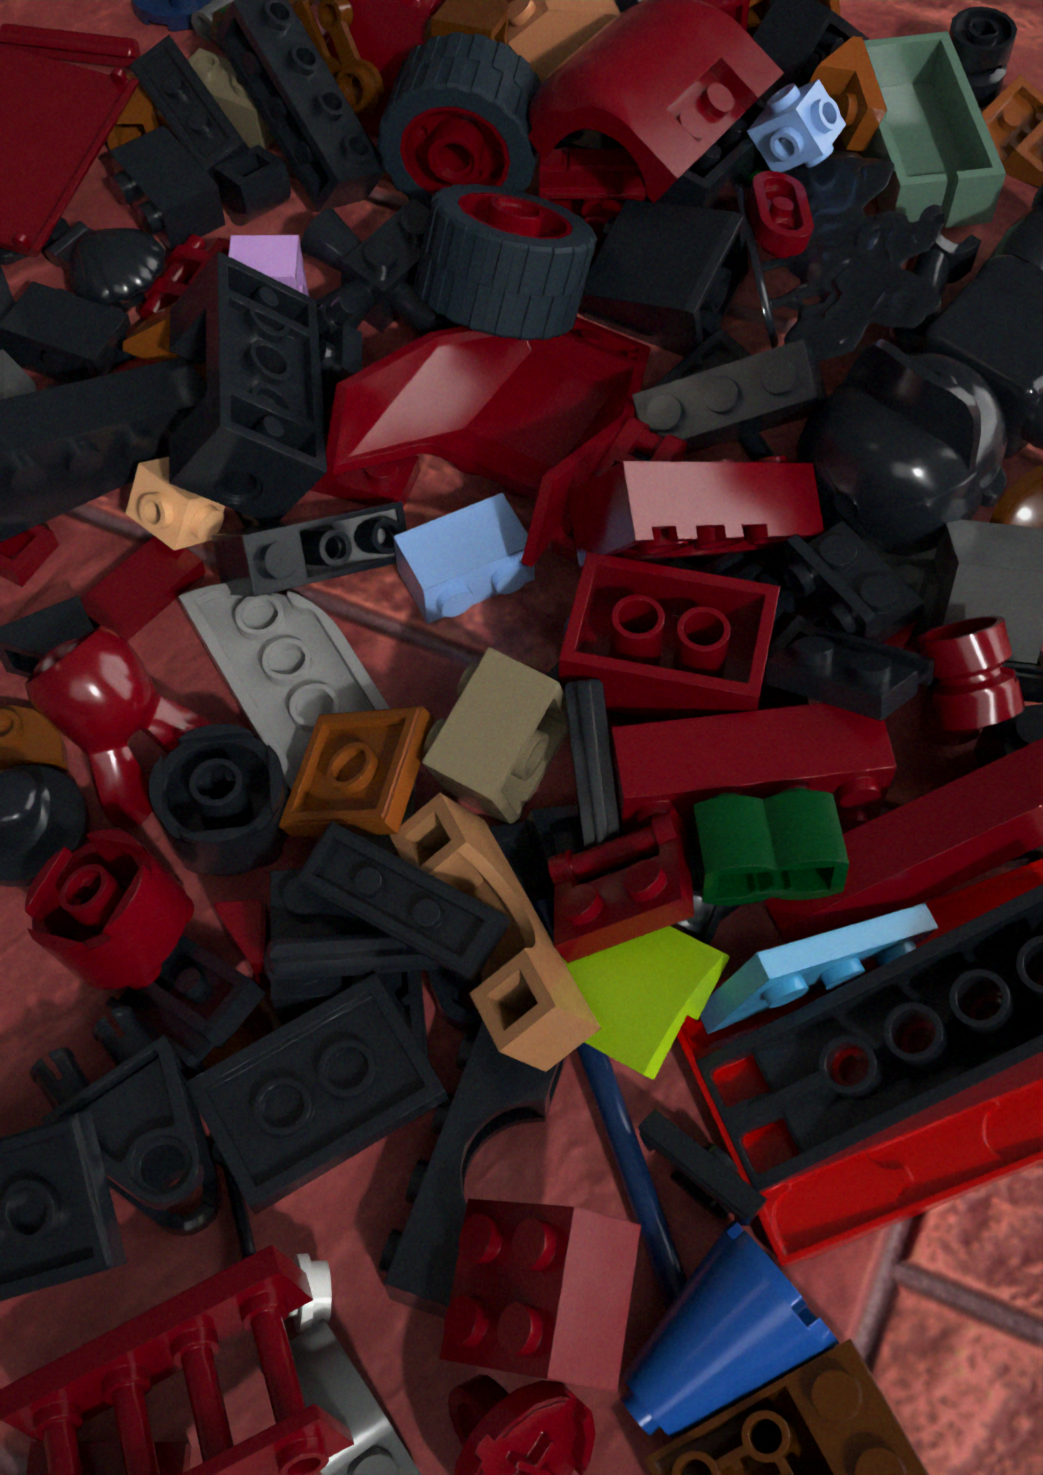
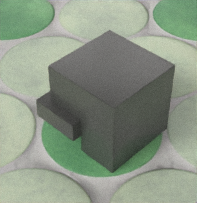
(988, 573)

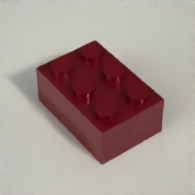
(668, 638)

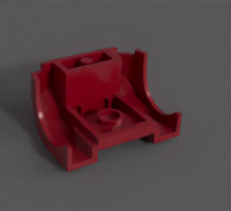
(657, 82)

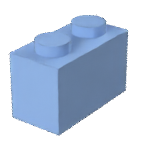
(463, 558)

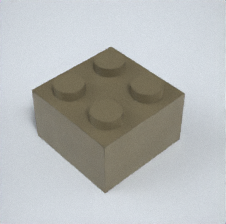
(498, 736)

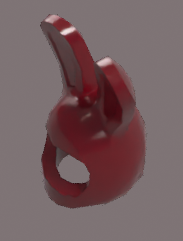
(98, 699)

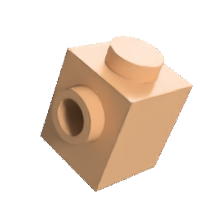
(171, 512)

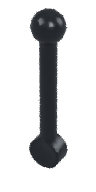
(238, 1208)

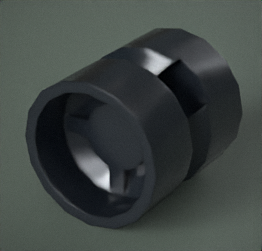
(984, 46)

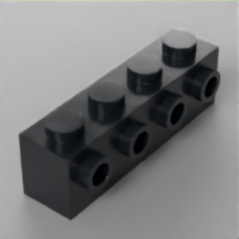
(300, 102)

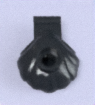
(109, 263)

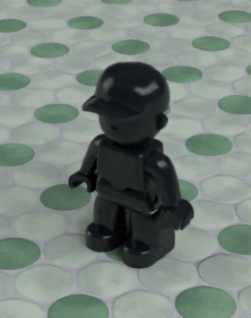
(940, 405)

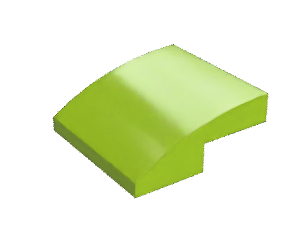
(645, 993)

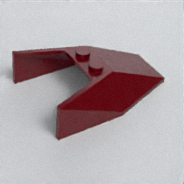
(496, 409)

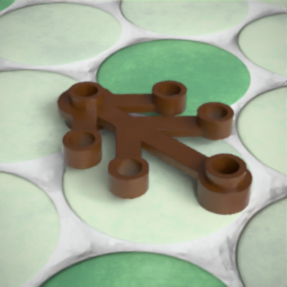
(355, 76)

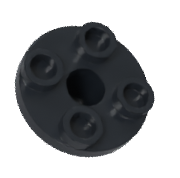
(37, 819)

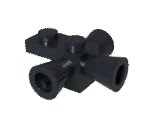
(378, 270)

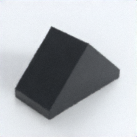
(32, 636)

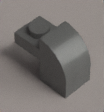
(336, 1386)

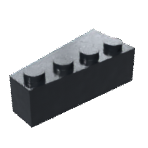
(87, 438)

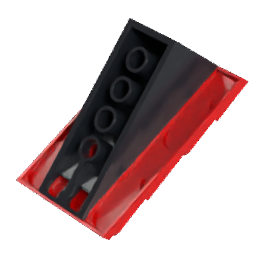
(894, 1084)

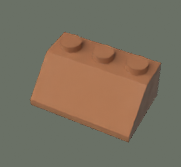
(554, 29)

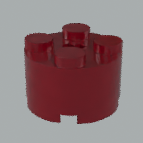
(108, 911)

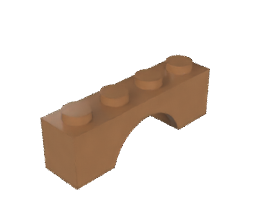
(525, 985)

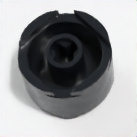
(221, 800)

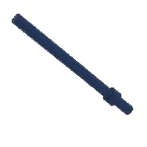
(628, 1156)

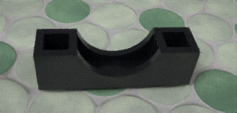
(489, 1098)

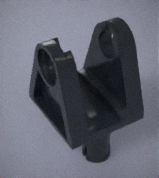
(141, 1121)

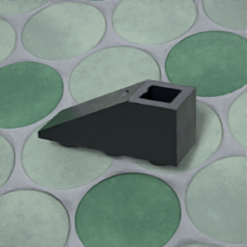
(308, 549)

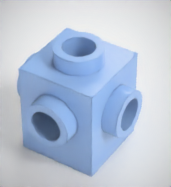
(797, 127)

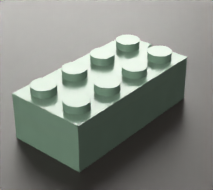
(932, 133)

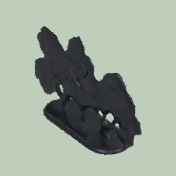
(849, 259)

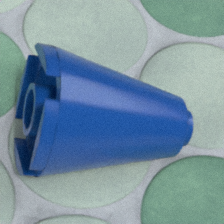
(722, 1339)

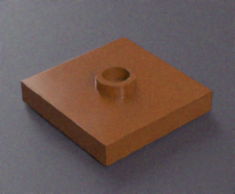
(358, 772)

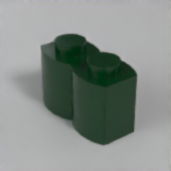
(768, 847)

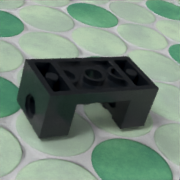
(261, 425)

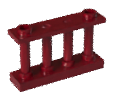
(187, 1337)

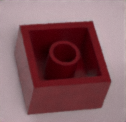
(542, 1292)

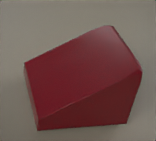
(248, 931)

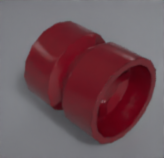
(973, 682)

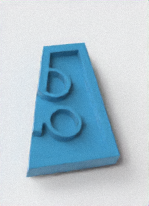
(815, 963)

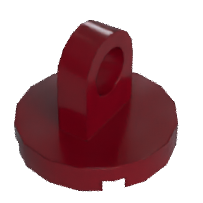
(522, 1432)

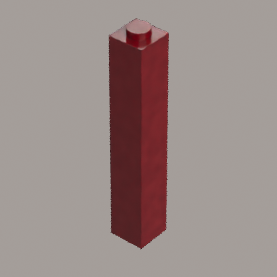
(928, 846)

